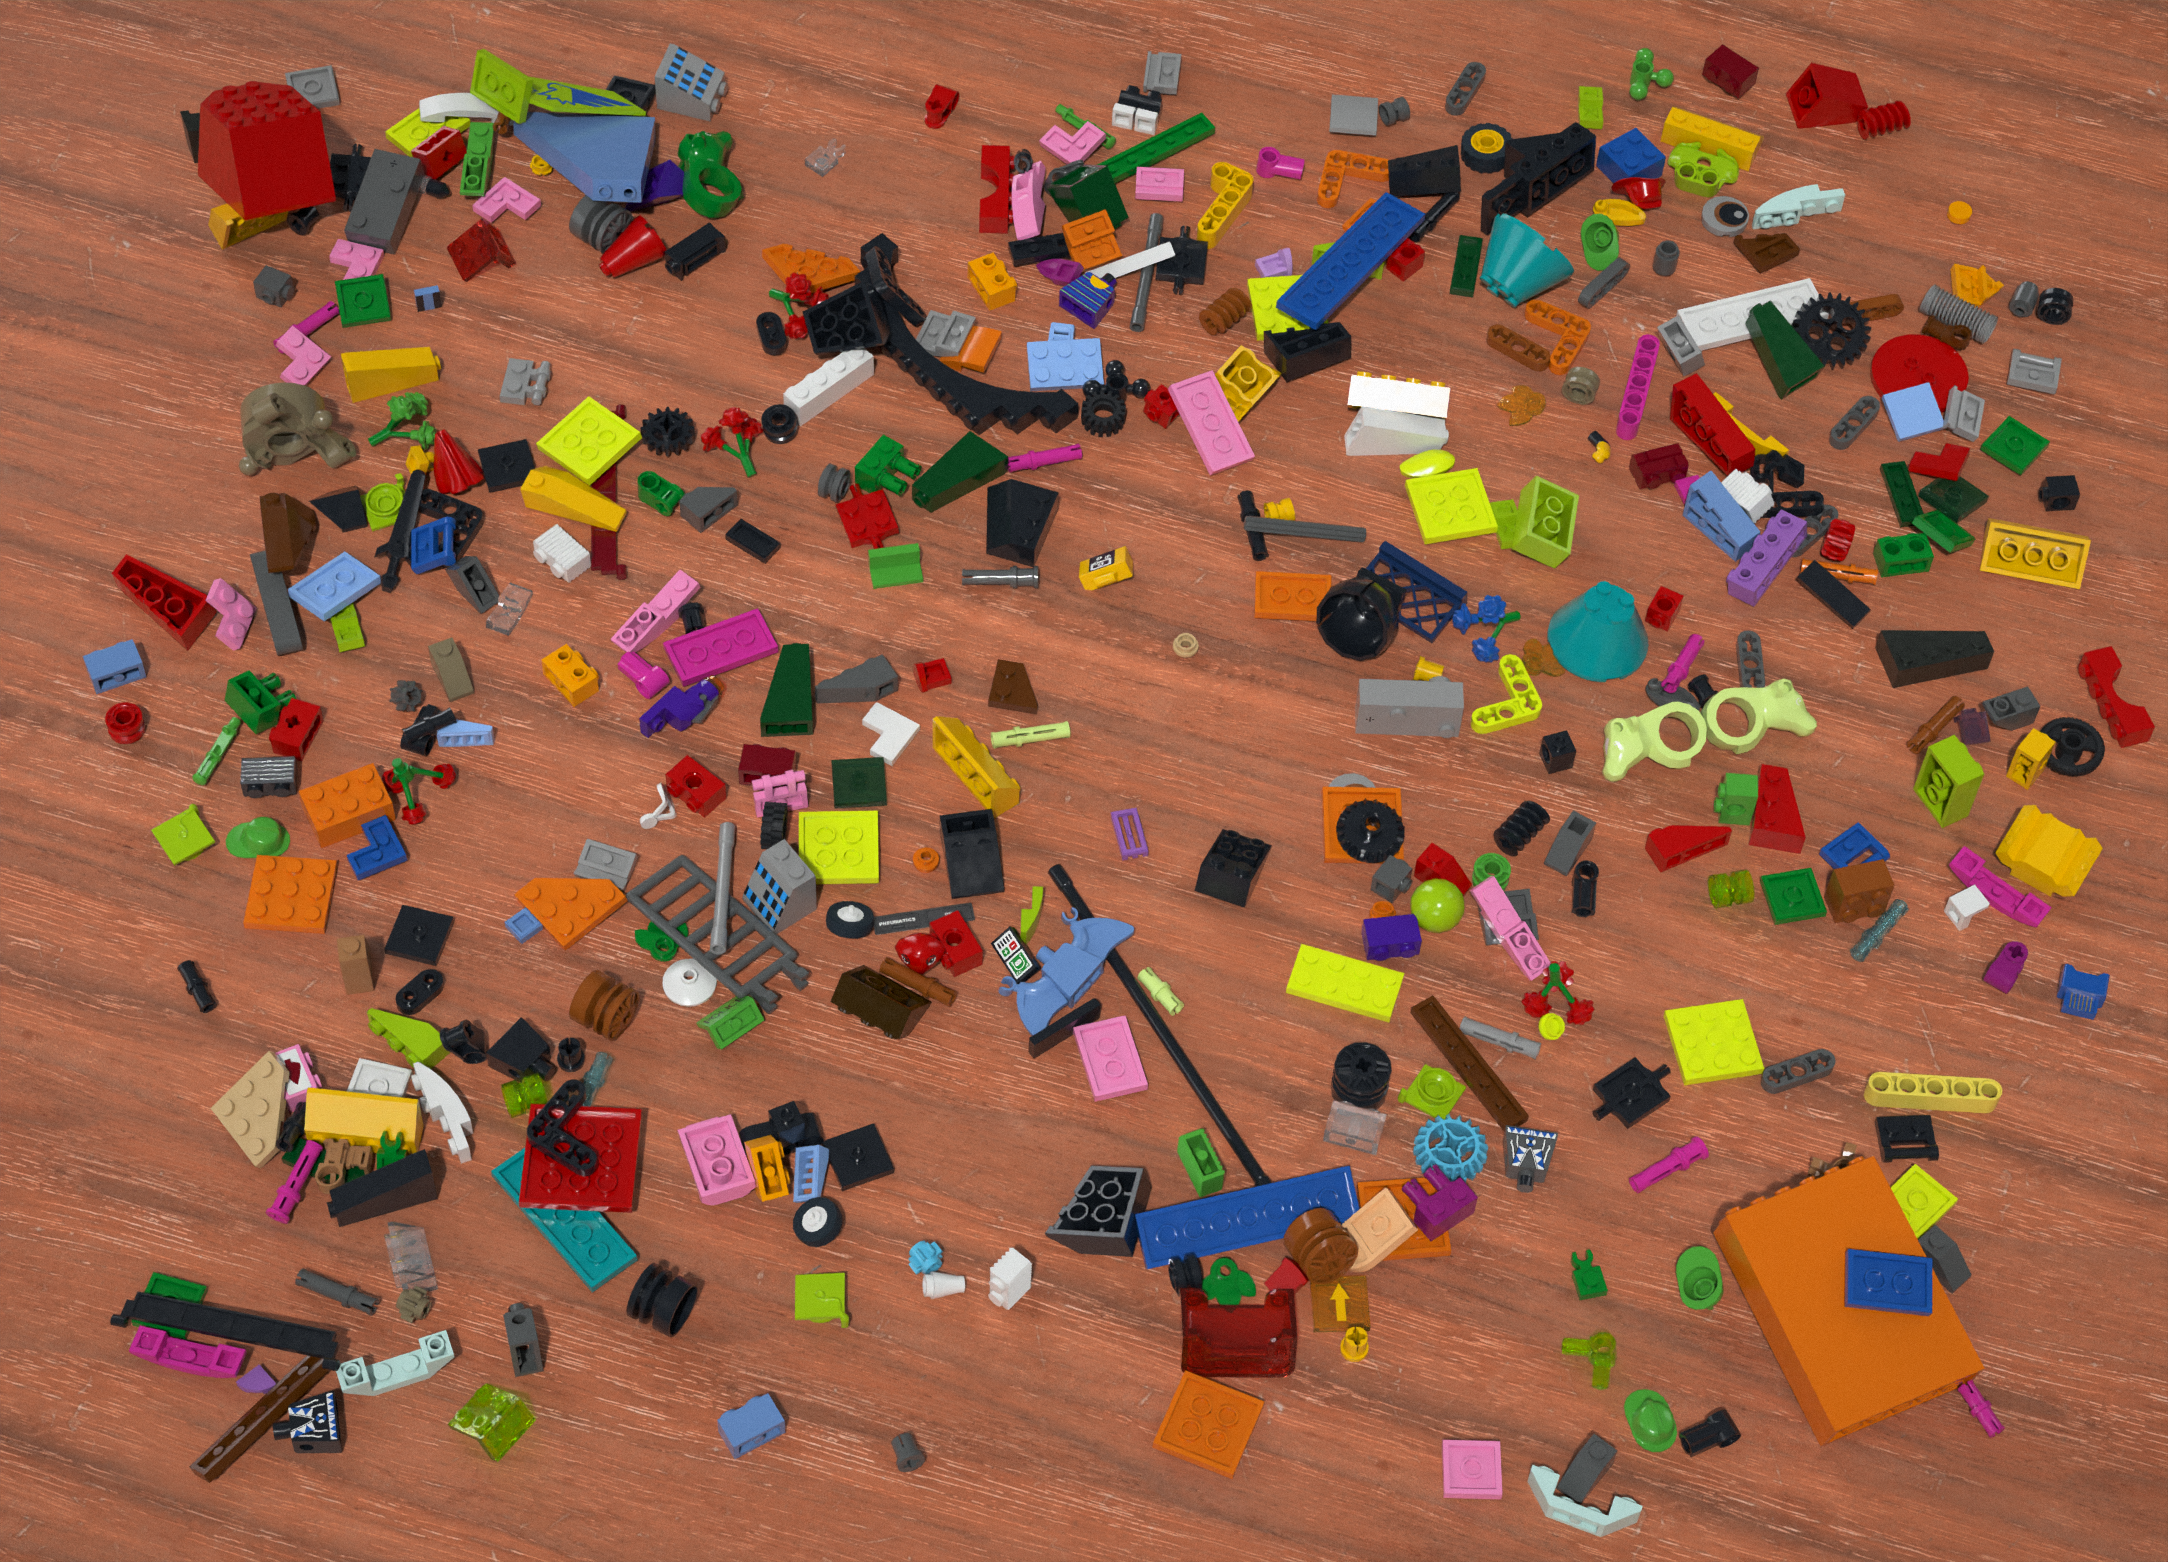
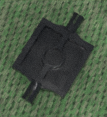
(348, 174)
(1188, 262)
(1631, 1092)

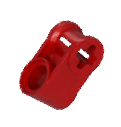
(940, 105)

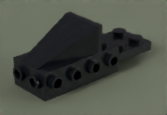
(1538, 172)

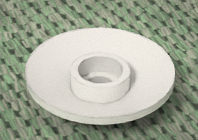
(692, 991)

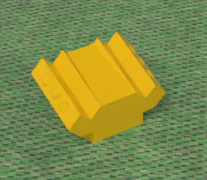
(1244, 380)
(2047, 852)

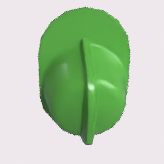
(1600, 241)
(258, 837)
(1699, 1278)
(1650, 1420)

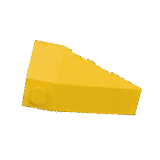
(569, 497)

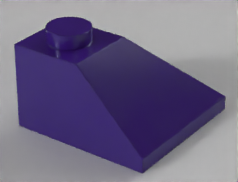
(661, 186)

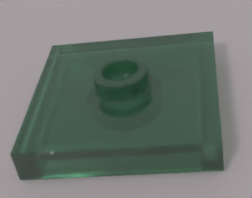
(1953, 498)
(859, 782)

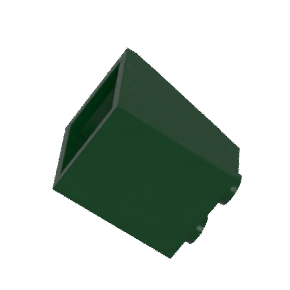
(1088, 192)

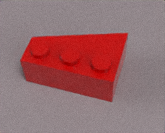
(1776, 816)

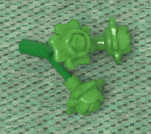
(404, 408)

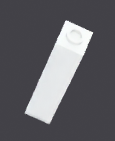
(1393, 433)

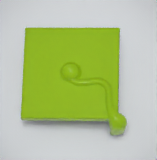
(383, 503)
(183, 836)
(1433, 1092)
(820, 1298)

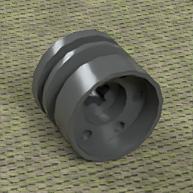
(599, 222)

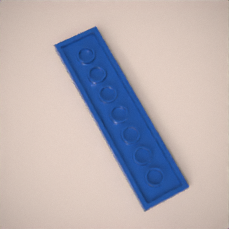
(1350, 261)
(1242, 1216)

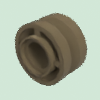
(1580, 385)

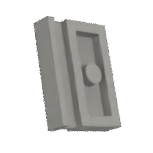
(1162, 72)
(1964, 413)
(605, 862)

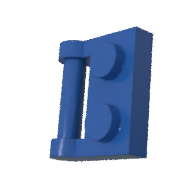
(425, 545)
(1852, 845)

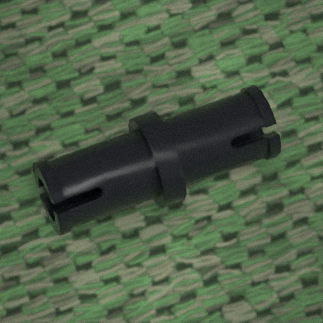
(1020, 165)
(429, 725)
(196, 986)
(293, 1129)

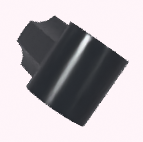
(424, 745)
(1584, 889)
(1715, 1431)

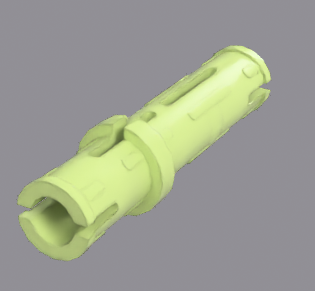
(1003, 738)

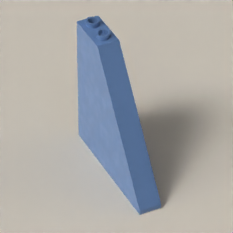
(596, 153)

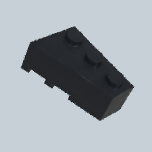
(1425, 173)
(1307, 350)

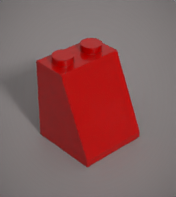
(1825, 97)

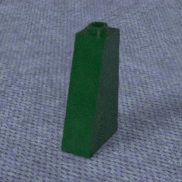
(1782, 350)
(958, 472)
(789, 696)

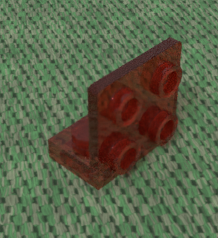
(479, 248)

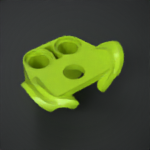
(1684, 159)

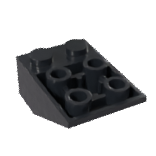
(971, 853)
(1232, 867)

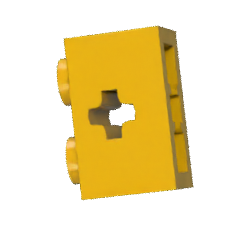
(2030, 758)

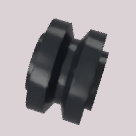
(2055, 306)
(779, 433)
(1185, 1273)

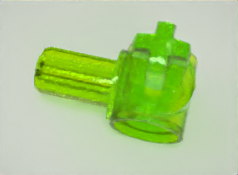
(1601, 1361)

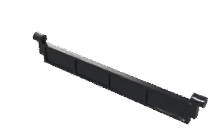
(231, 1326)

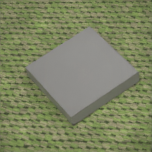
(315, 85)

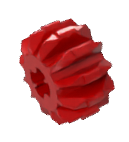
(1837, 540)

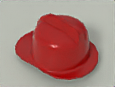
(1642, 192)

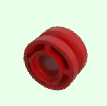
(129, 714)

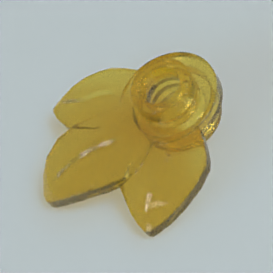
(1521, 404)
(1540, 659)

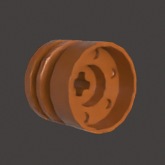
(604, 1005)
(1320, 1246)

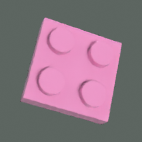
(1471, 1469)

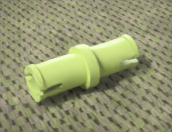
(1160, 991)

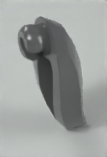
(1661, 697)

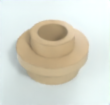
(1185, 639)

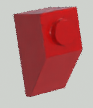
(1440, 864)

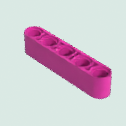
(1637, 387)

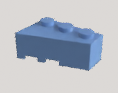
(1719, 516)

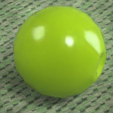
(1437, 905)

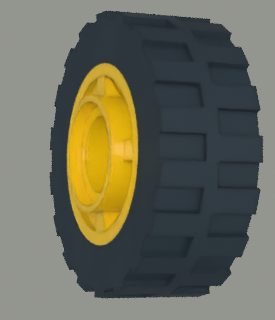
(1484, 147)

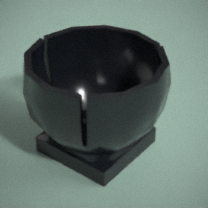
(1361, 615)

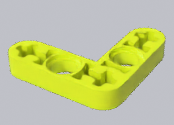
(1516, 704)

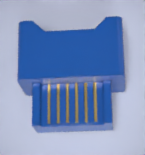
(2081, 992)

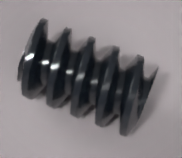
(1520, 827)

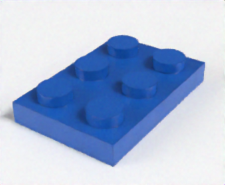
(1888, 1282)

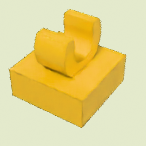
(419, 460)

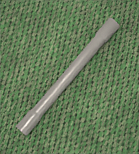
(719, 931)

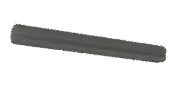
(1306, 529)

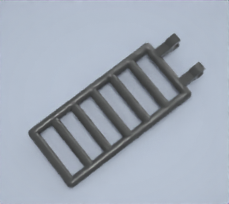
(754, 985)

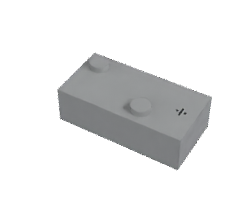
(1409, 707)

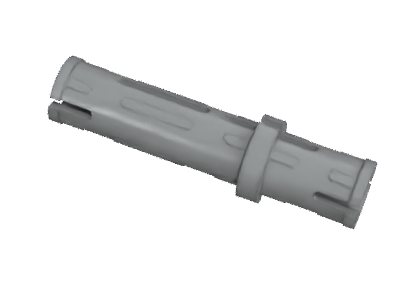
(1501, 1038)

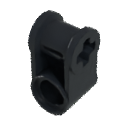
(465, 1042)

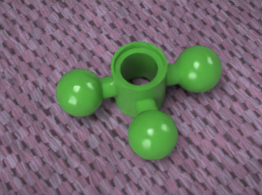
(1643, 73)

